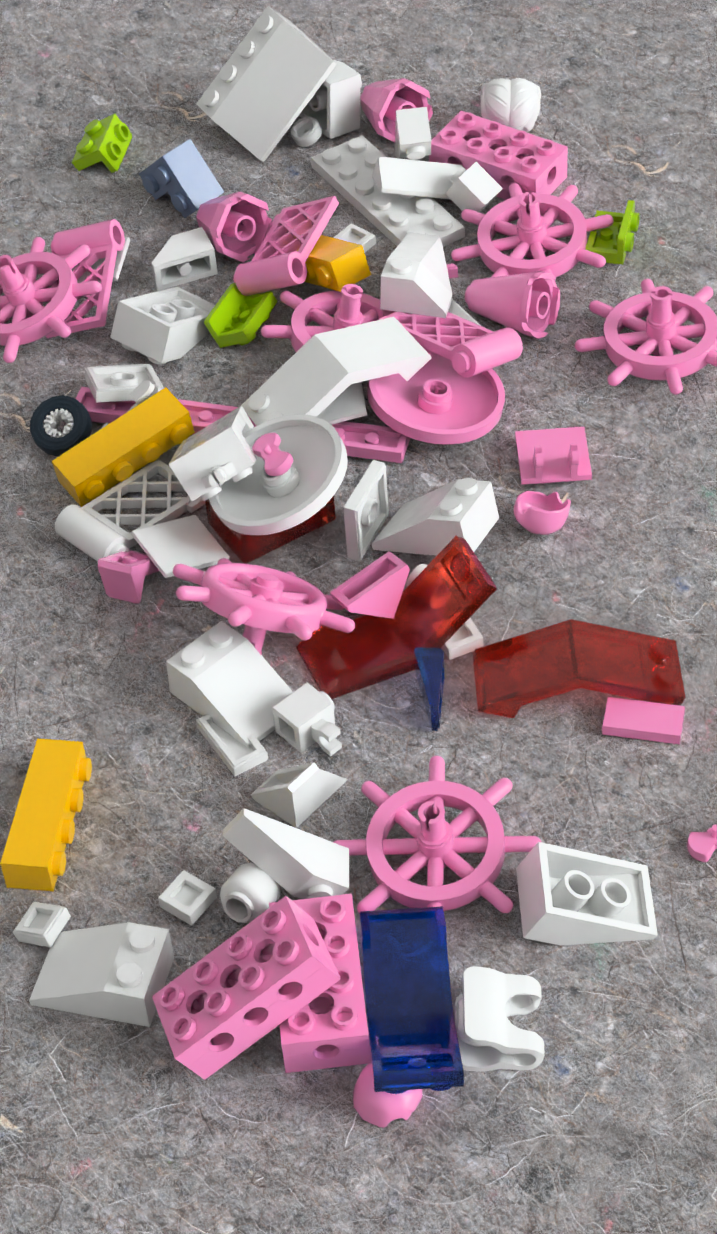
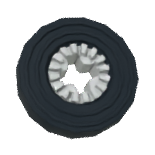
(45, 424)

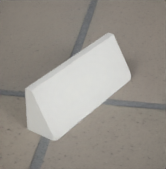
(414, 177)

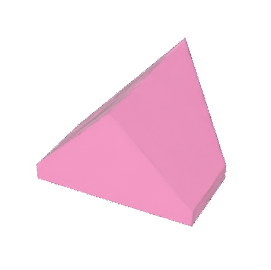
(375, 588)

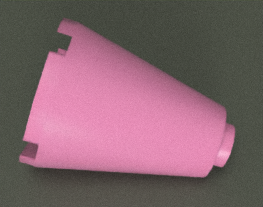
(517, 301)

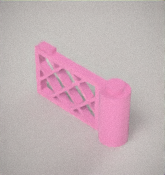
(104, 242)
(276, 262)
(473, 346)

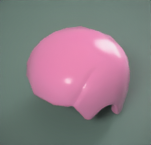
(540, 512)
(382, 1107)

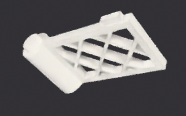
(102, 534)

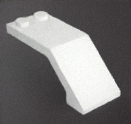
(331, 364)

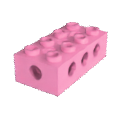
(503, 153)
(245, 988)
(333, 1025)

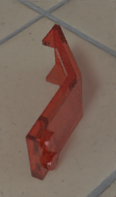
(426, 617)
(576, 657)

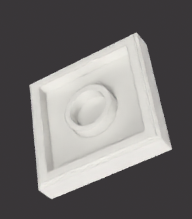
(118, 381)
(366, 510)

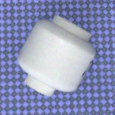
(248, 893)

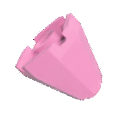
(383, 98)
(235, 224)

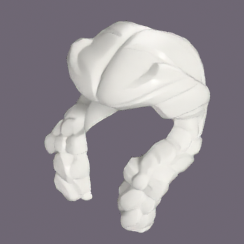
(511, 102)

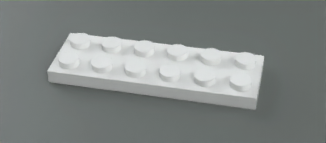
(350, 172)

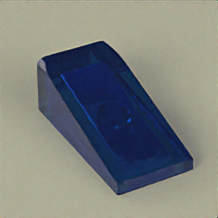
(431, 677)

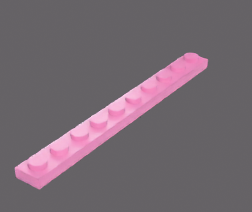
(359, 439)

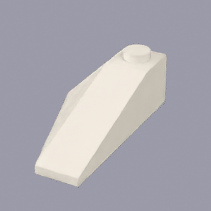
(417, 277)

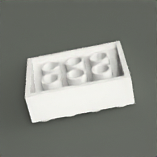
(266, 83)

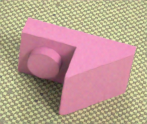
(125, 574)

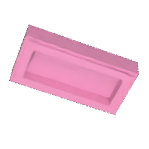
(643, 720)

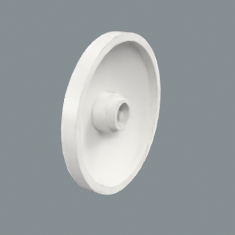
(277, 503)

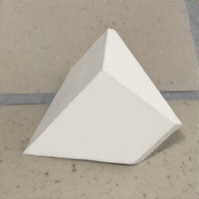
(297, 792)

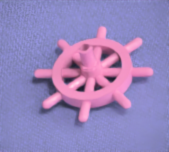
(533, 234)
(26, 296)
(348, 307)
(656, 335)
(261, 600)
(436, 843)

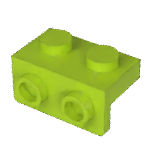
(104, 142)
(618, 238)
(238, 316)

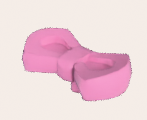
(276, 461)
(702, 844)

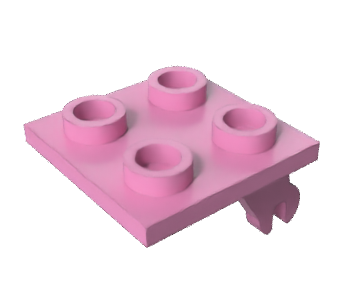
(553, 455)

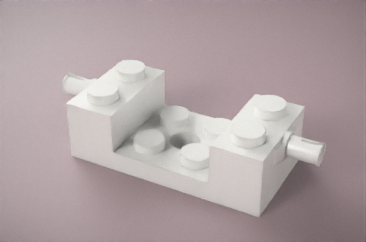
(214, 456)

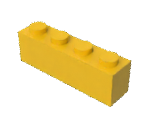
(123, 447)
(45, 815)

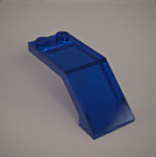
(409, 1000)

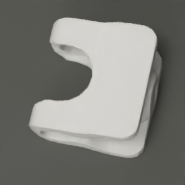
(482, 1025)

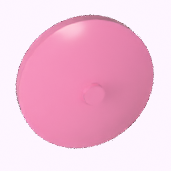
(438, 403)

